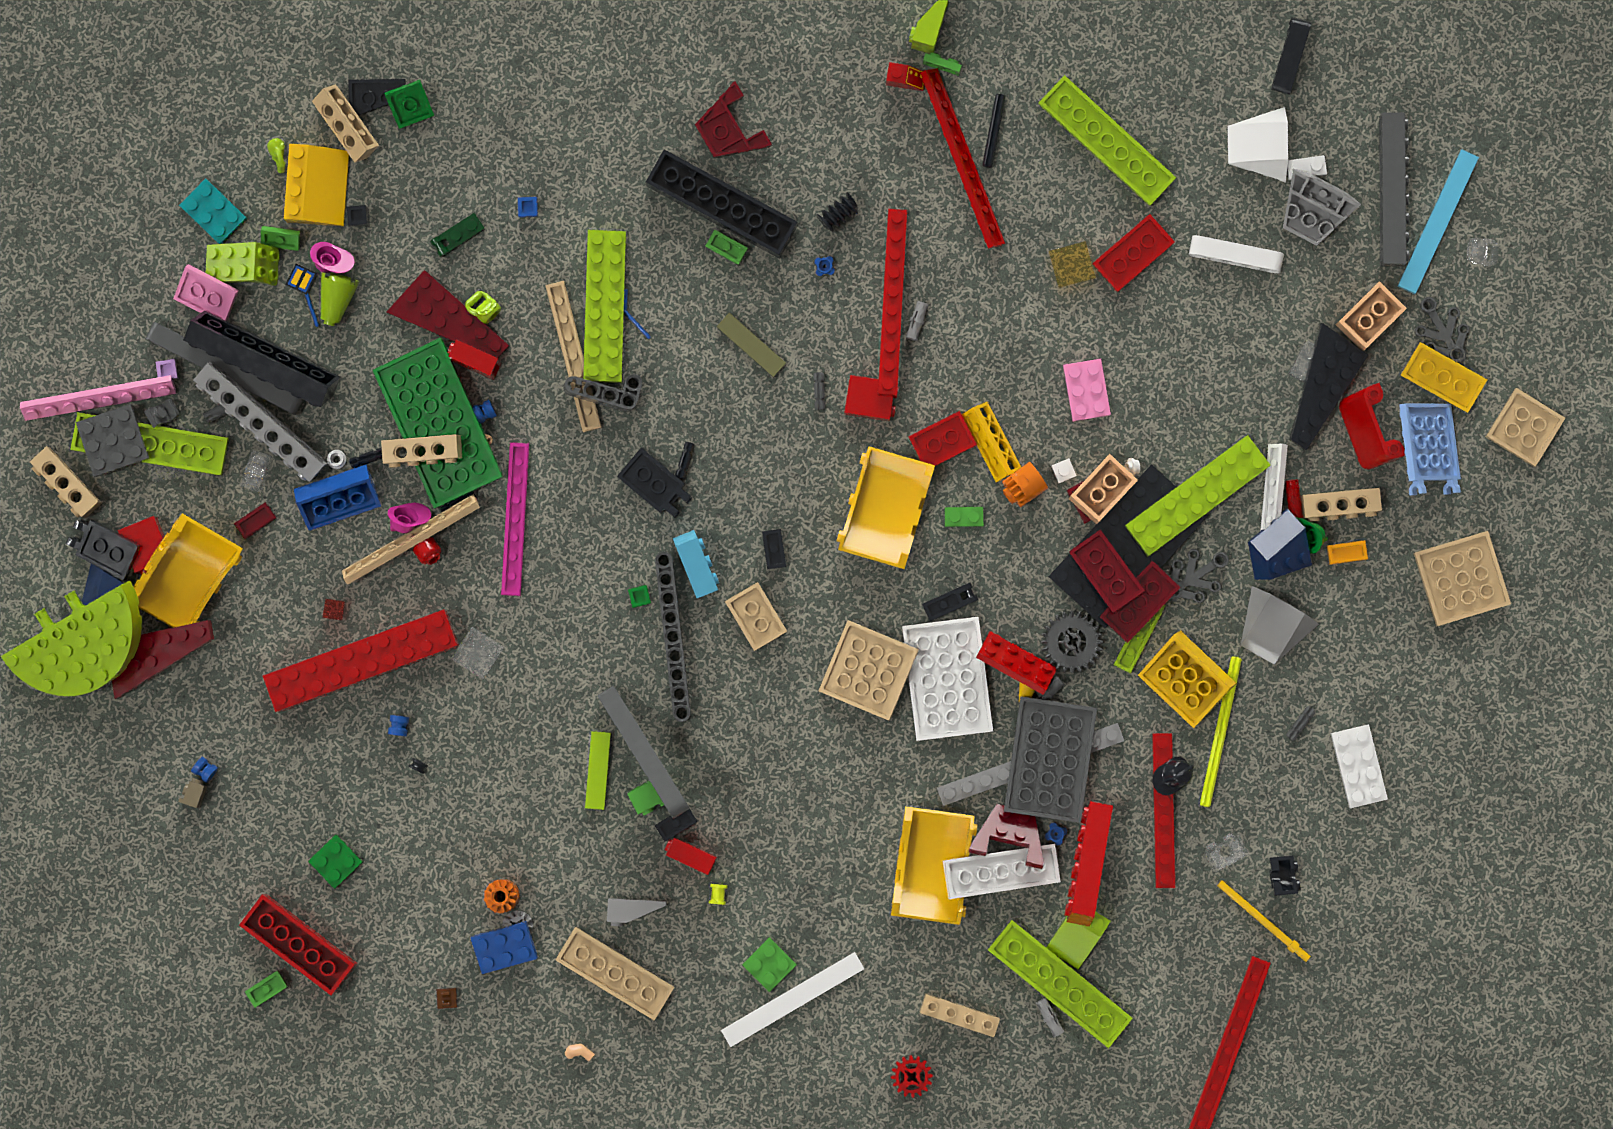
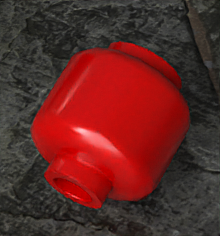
(427, 551)

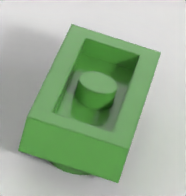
(935, 61)
(280, 238)
(726, 247)
(963, 516)
(266, 989)

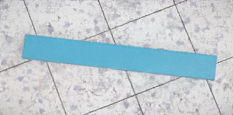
(1438, 221)

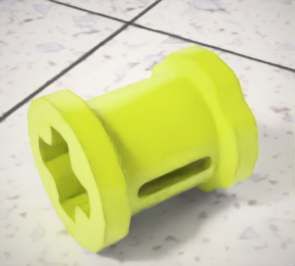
(718, 894)

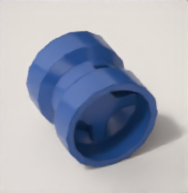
(488, 410)
(398, 725)
(204, 769)

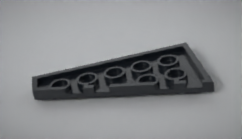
(1327, 378)

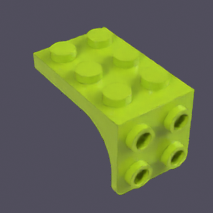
(243, 262)

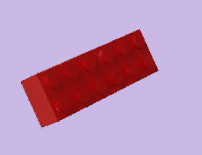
(1089, 864)
(298, 944)

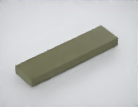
(751, 345)

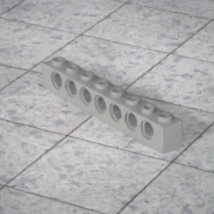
(212, 372)

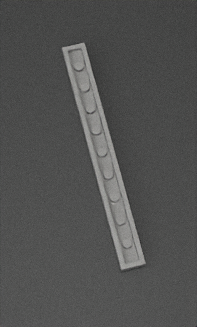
(999, 775)

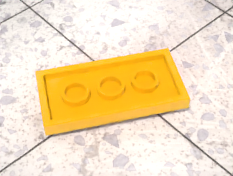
(1443, 377)

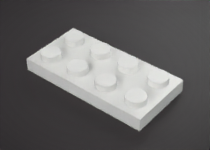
(1359, 766)

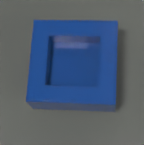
(527, 207)

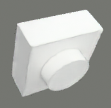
(1063, 471)

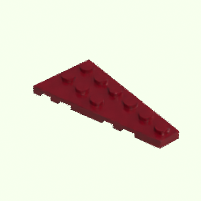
(438, 311)
(159, 651)

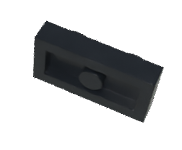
(774, 549)
(670, 827)

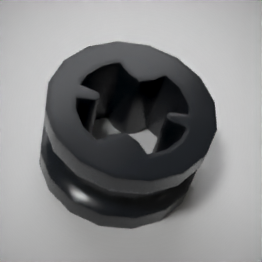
(418, 765)

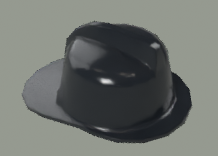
(1172, 776)

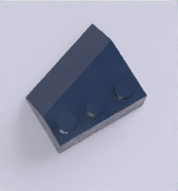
(1280, 548)
(98, 584)

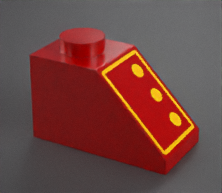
(904, 77)

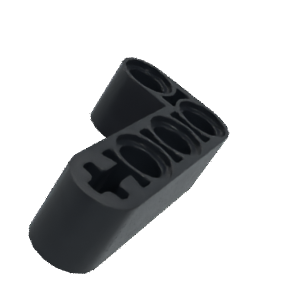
(1291, 55)

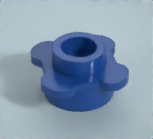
(824, 261)
(1054, 828)

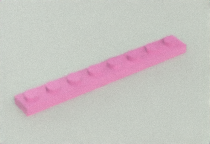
(97, 398)

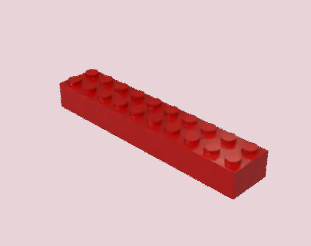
(360, 661)

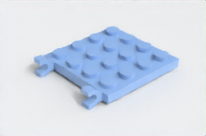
(1430, 446)

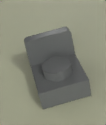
(162, 414)

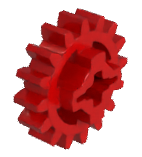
(918, 1069)

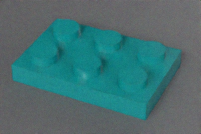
(213, 211)

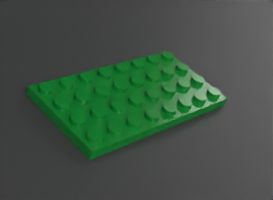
(432, 401)

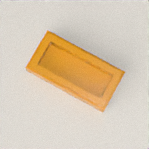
(1347, 552)

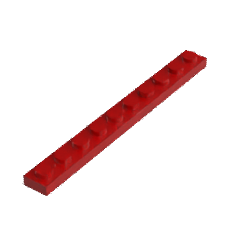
(962, 158)
(892, 302)
(1230, 1044)

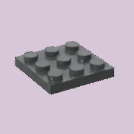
(112, 440)

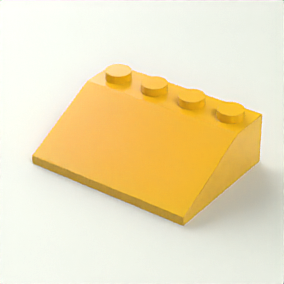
(316, 185)
(1186, 679)

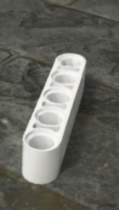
(1236, 254)

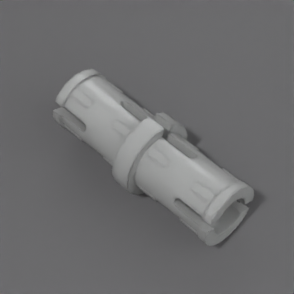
(917, 321)
(1049, 1017)

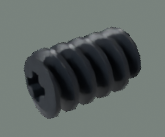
(838, 213)

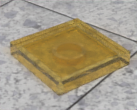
(1072, 264)

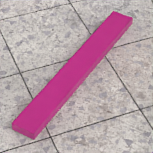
(515, 519)

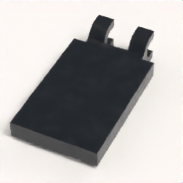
(653, 482)
(104, 548)

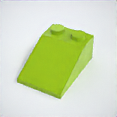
(927, 30)
(1076, 941)

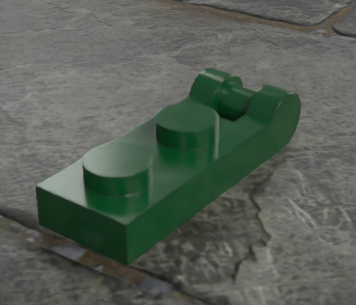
(457, 235)

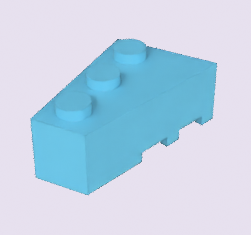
(696, 563)

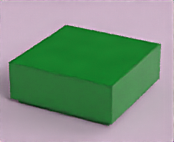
(639, 596)

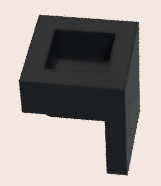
(358, 216)

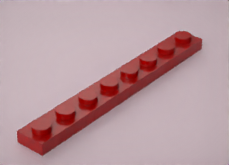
(1163, 817)

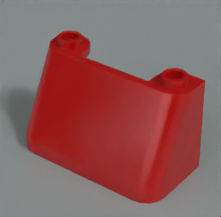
(1365, 431)

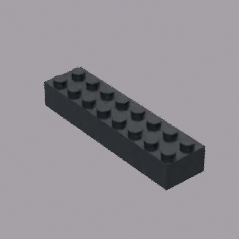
(721, 203)
(261, 359)

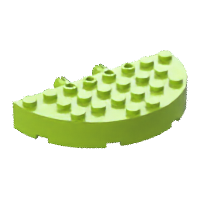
(82, 648)

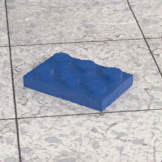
(504, 947)

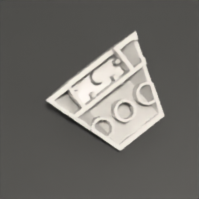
(1260, 144)

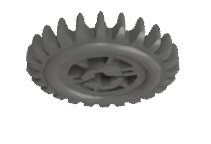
(1062, 625)

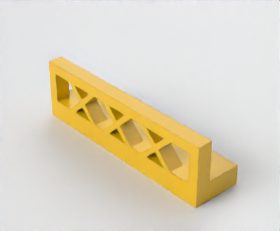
(989, 443)

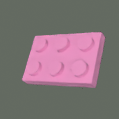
(205, 293)
(1086, 390)

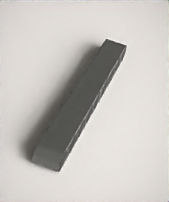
(174, 343)
(672, 627)
(643, 752)

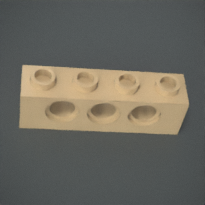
(345, 123)
(392, 448)
(1370, 497)
(88, 502)
(959, 1015)

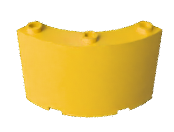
(885, 507)
(185, 572)
(920, 878)

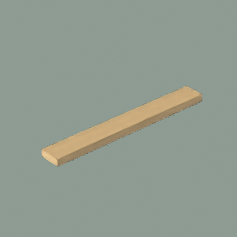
(572, 351)
(410, 539)

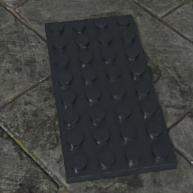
(1143, 494)

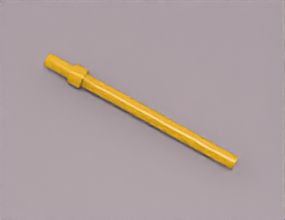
(1292, 946)

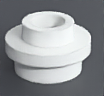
(330, 459)
(1133, 466)

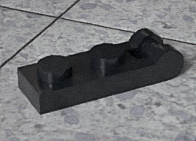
(949, 602)

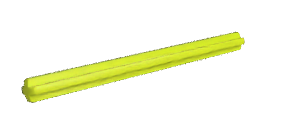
(1219, 736)

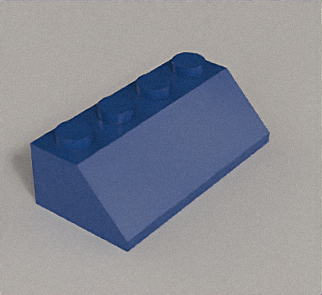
(337, 497)

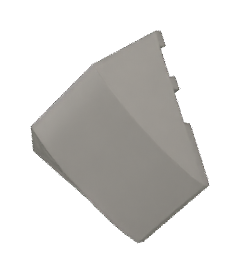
(1315, 207)
(1273, 626)

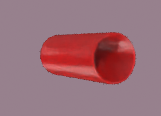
(1296, 499)

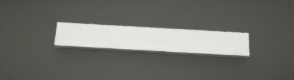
(792, 999)

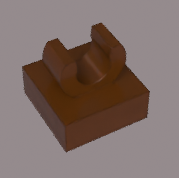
(447, 998)

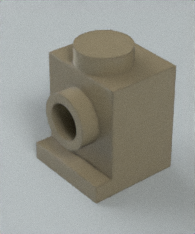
(193, 793)

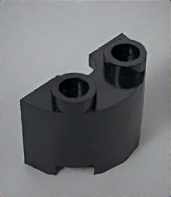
(1283, 875)

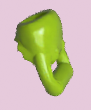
(276, 150)
(487, 310)

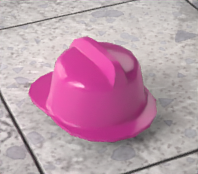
(331, 258)
(408, 516)

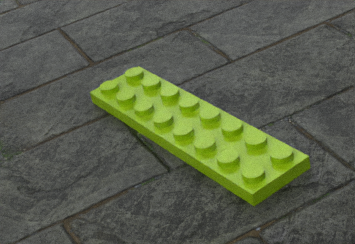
(1107, 140)
(604, 306)
(175, 448)
(1197, 495)
(1060, 984)

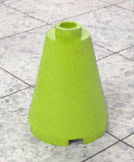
(335, 297)

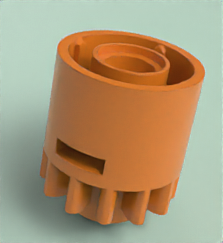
(1024, 485)
(511, 892)

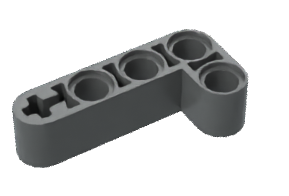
(598, 398)

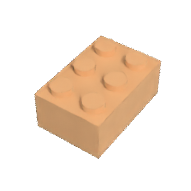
(1371, 316)
(1103, 489)

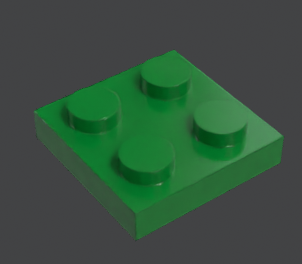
(409, 104)
(335, 861)

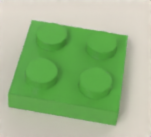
(769, 964)

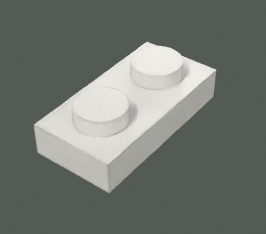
(1312, 165)

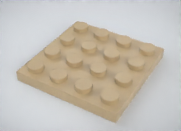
(1462, 578)
(868, 670)

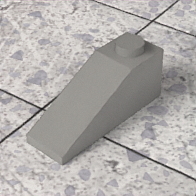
(626, 910)

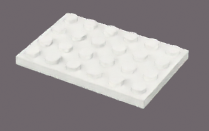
(948, 679)

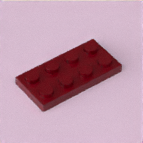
(1107, 571)
(1135, 615)

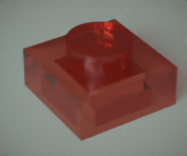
(333, 609)

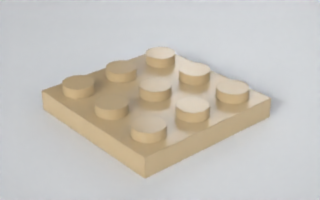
(1525, 427)

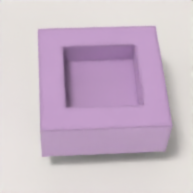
(167, 368)

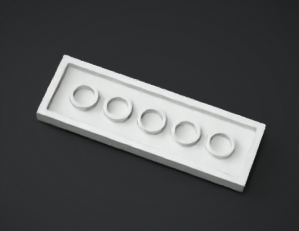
(998, 872)

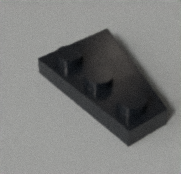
(370, 93)

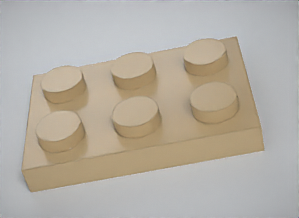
(756, 616)

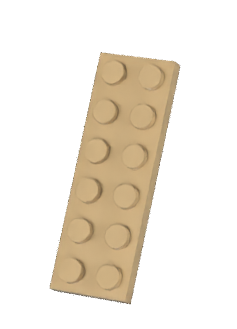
(614, 973)

